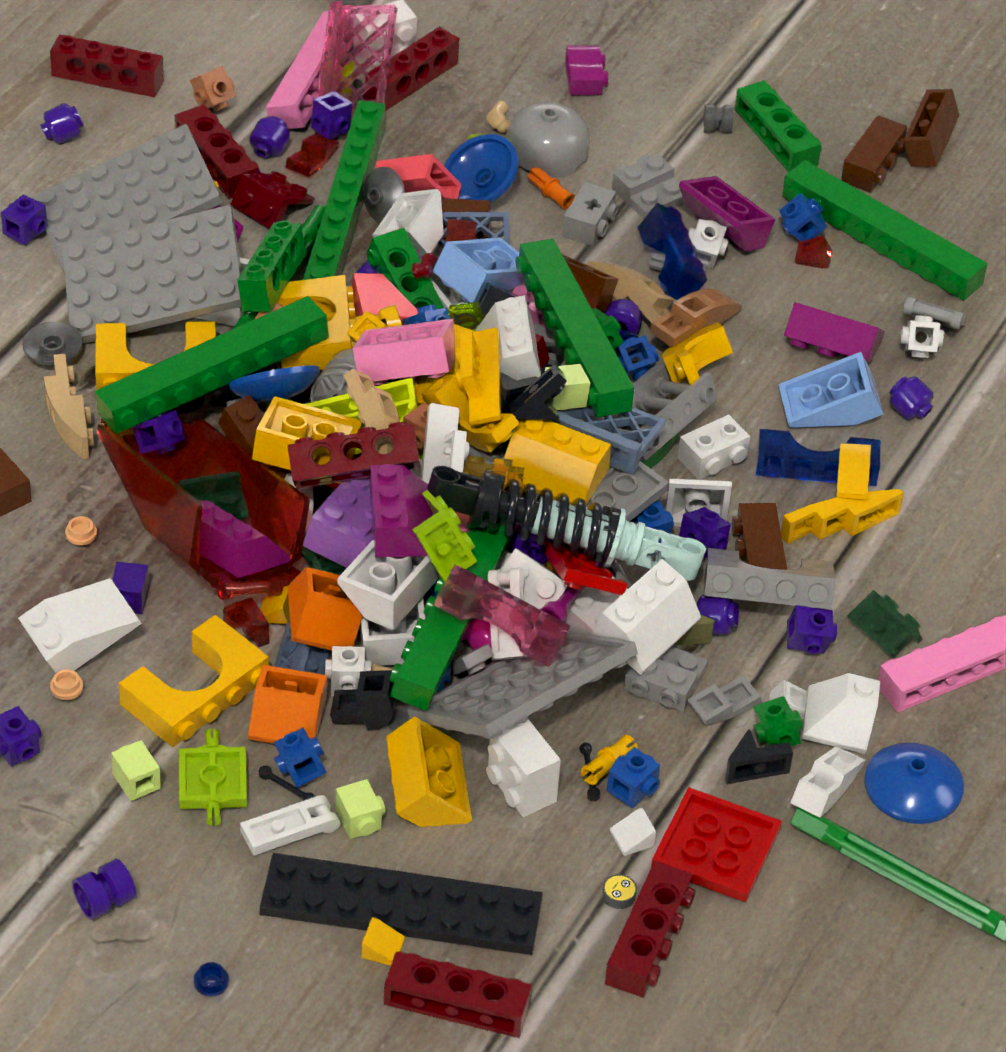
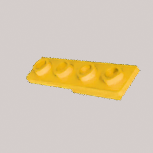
(480, 374)

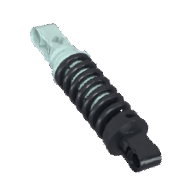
(594, 529)

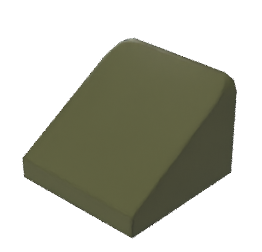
(699, 634)

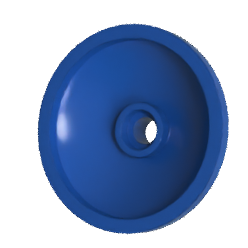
(484, 167)
(280, 383)
(914, 783)

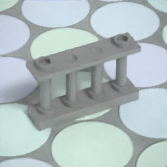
(678, 413)

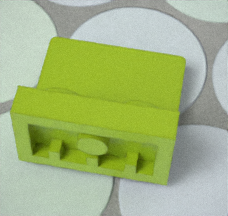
(443, 538)

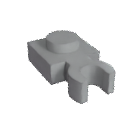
(471, 661)

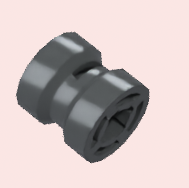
(718, 118)

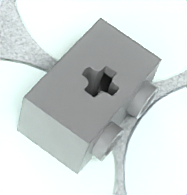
(589, 214)

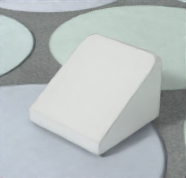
(793, 694)
(634, 833)

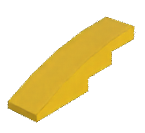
(841, 513)

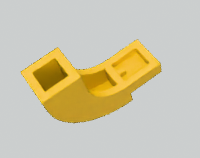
(696, 352)
(481, 436)

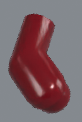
(426, 266)

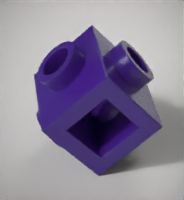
(331, 115)
(24, 219)
(159, 433)
(706, 528)
(810, 629)
(18, 736)

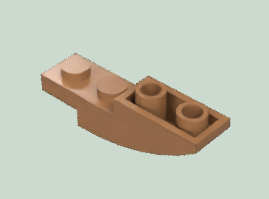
(692, 314)

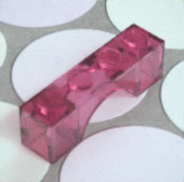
(531, 628)

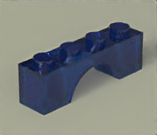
(682, 269)
(784, 457)

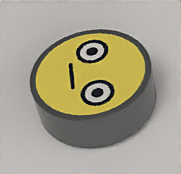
(619, 891)

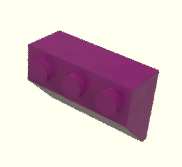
(717, 201)
(832, 333)
(396, 510)
(236, 544)

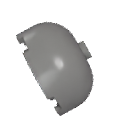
(549, 138)

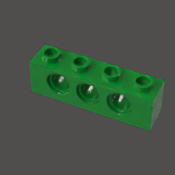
(776, 125)
(397, 248)
(271, 267)

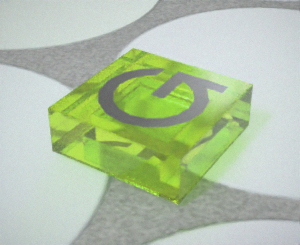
(466, 315)

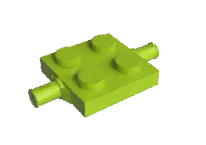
(212, 777)

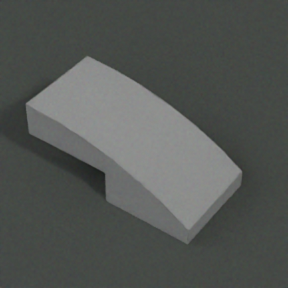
(729, 701)

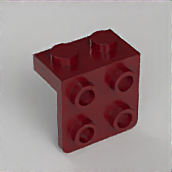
(268, 196)

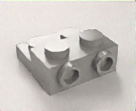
(646, 184)
(669, 679)

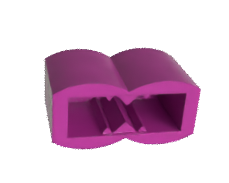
(585, 70)

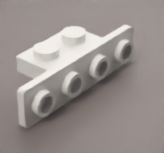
(443, 441)

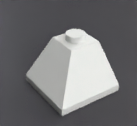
(420, 217)
(693, 494)
(841, 711)

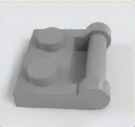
(947, 317)

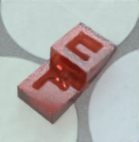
(314, 154)

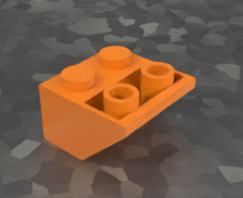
(321, 611)
(286, 702)

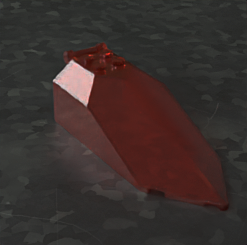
(175, 515)

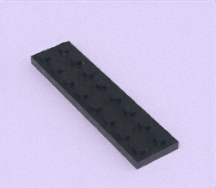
(405, 901)

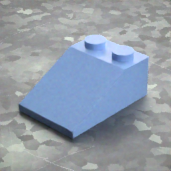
(473, 263)
(832, 395)

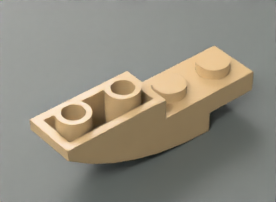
(637, 288)
(374, 404)
(68, 409)

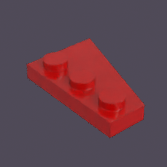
(580, 572)

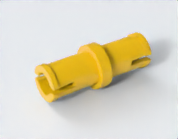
(605, 759)

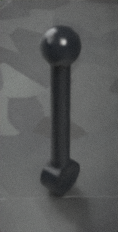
(265, 773)
(593, 793)

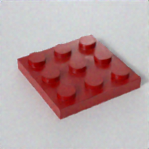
(718, 843)

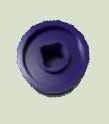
(105, 888)

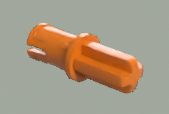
(551, 187)

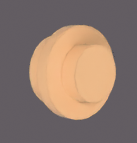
(81, 531)
(66, 685)

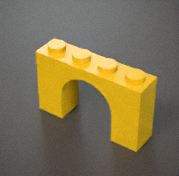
(337, 302)
(115, 361)
(178, 713)

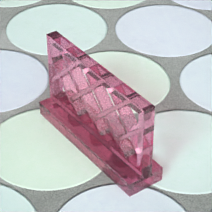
(335, 44)

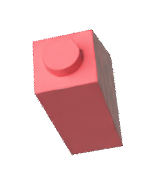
(424, 173)
(376, 292)

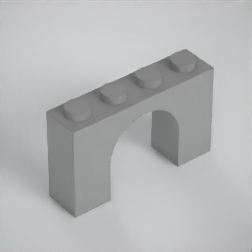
(806, 586)

